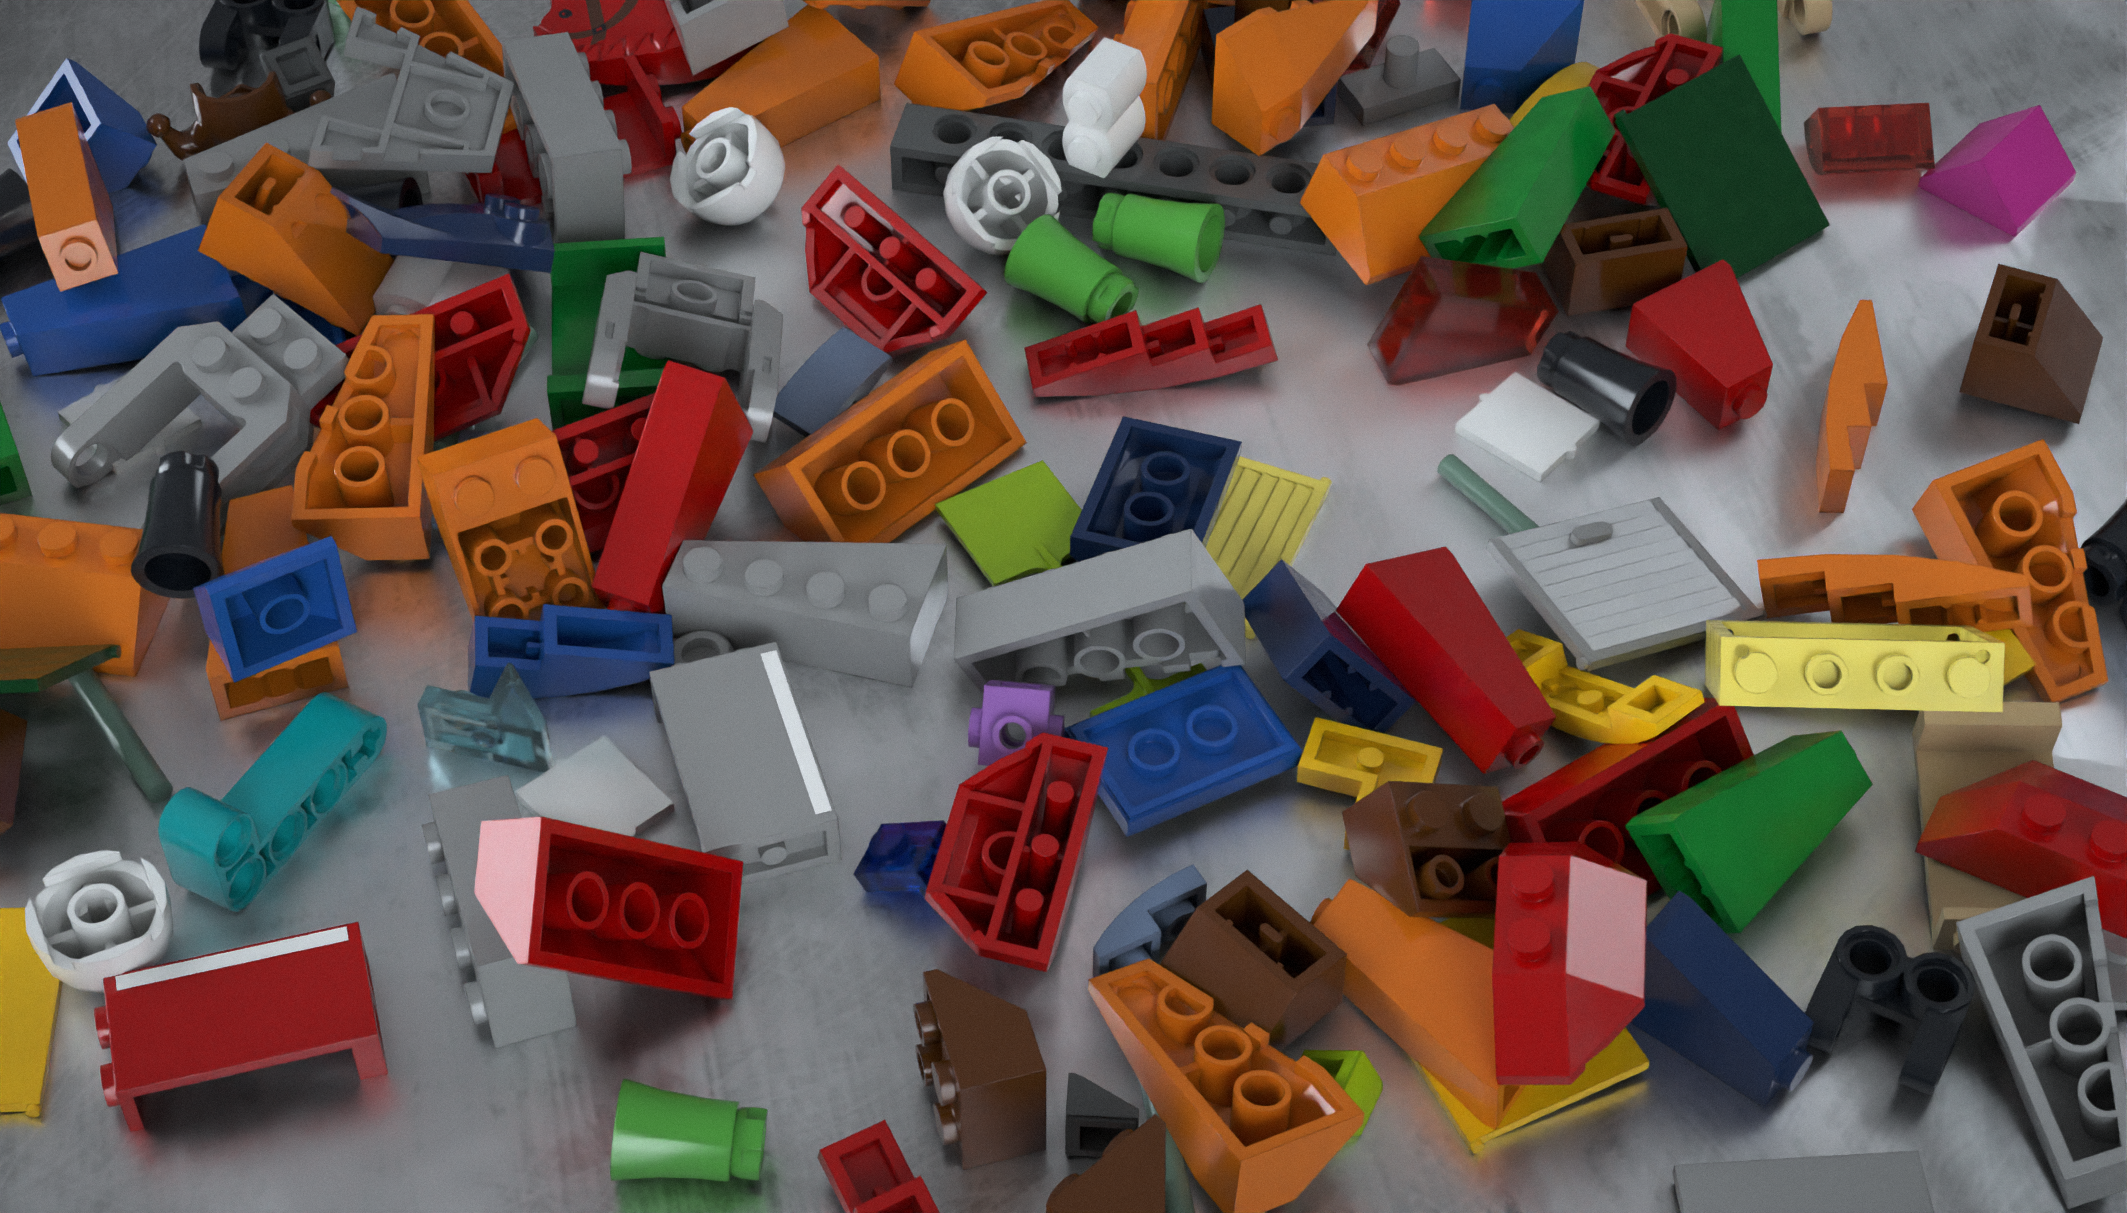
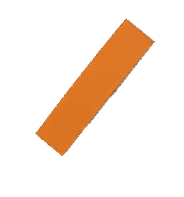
(1849, 408)
(1895, 590)

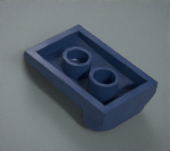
(480, 233)
(1154, 486)

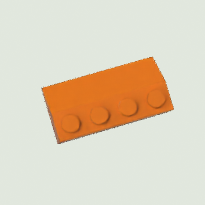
(1170, 43)
(1387, 190)
(894, 453)
(74, 589)

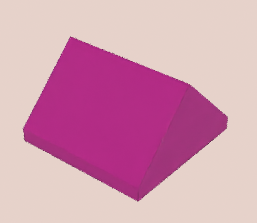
(2004, 170)

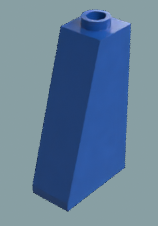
(124, 313)

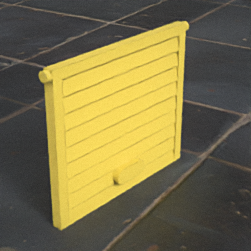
(1263, 522)

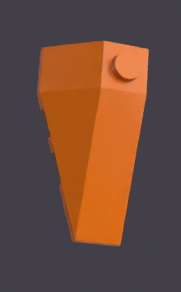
(363, 466)
(2019, 520)

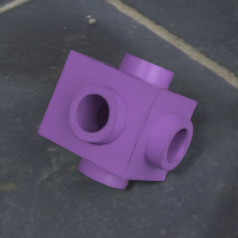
(1012, 702)

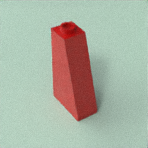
(673, 485)
(1450, 655)

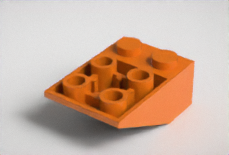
(292, 238)
(510, 522)

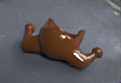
(226, 116)

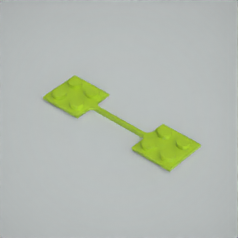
(1025, 528)

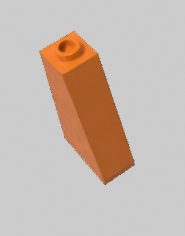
(794, 80)
(67, 197)
(254, 531)
(1424, 991)

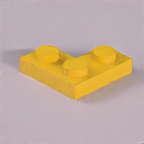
(1362, 760)

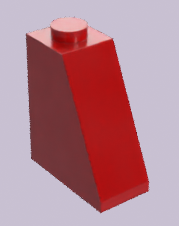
(1708, 341)

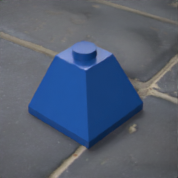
(1516, 49)
(109, 123)
(277, 608)

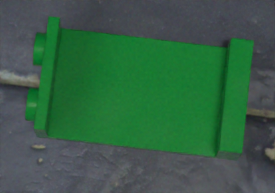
(577, 292)

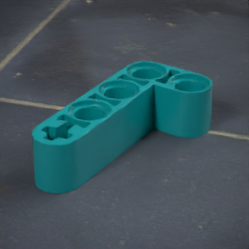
(241, 842)

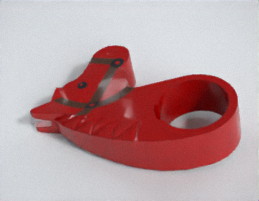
(623, 28)

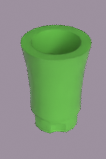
(1162, 232)
(1068, 273)
(684, 1136)

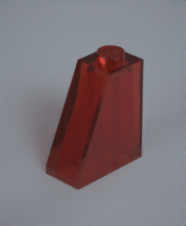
(1459, 319)

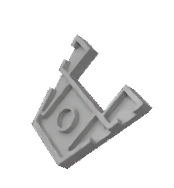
(439, 118)

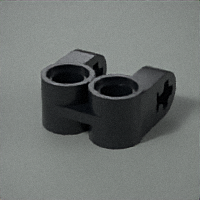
(258, 24)
(1876, 979)

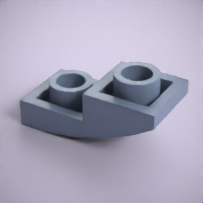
(830, 381)
(1150, 921)

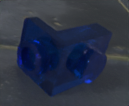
(901, 857)

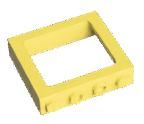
(1854, 666)

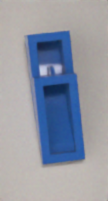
(569, 650)

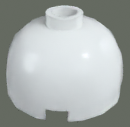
(729, 169)
(999, 192)
(100, 919)

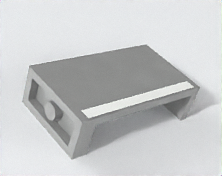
(747, 762)

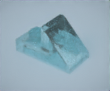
(495, 728)

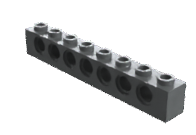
(1255, 191)

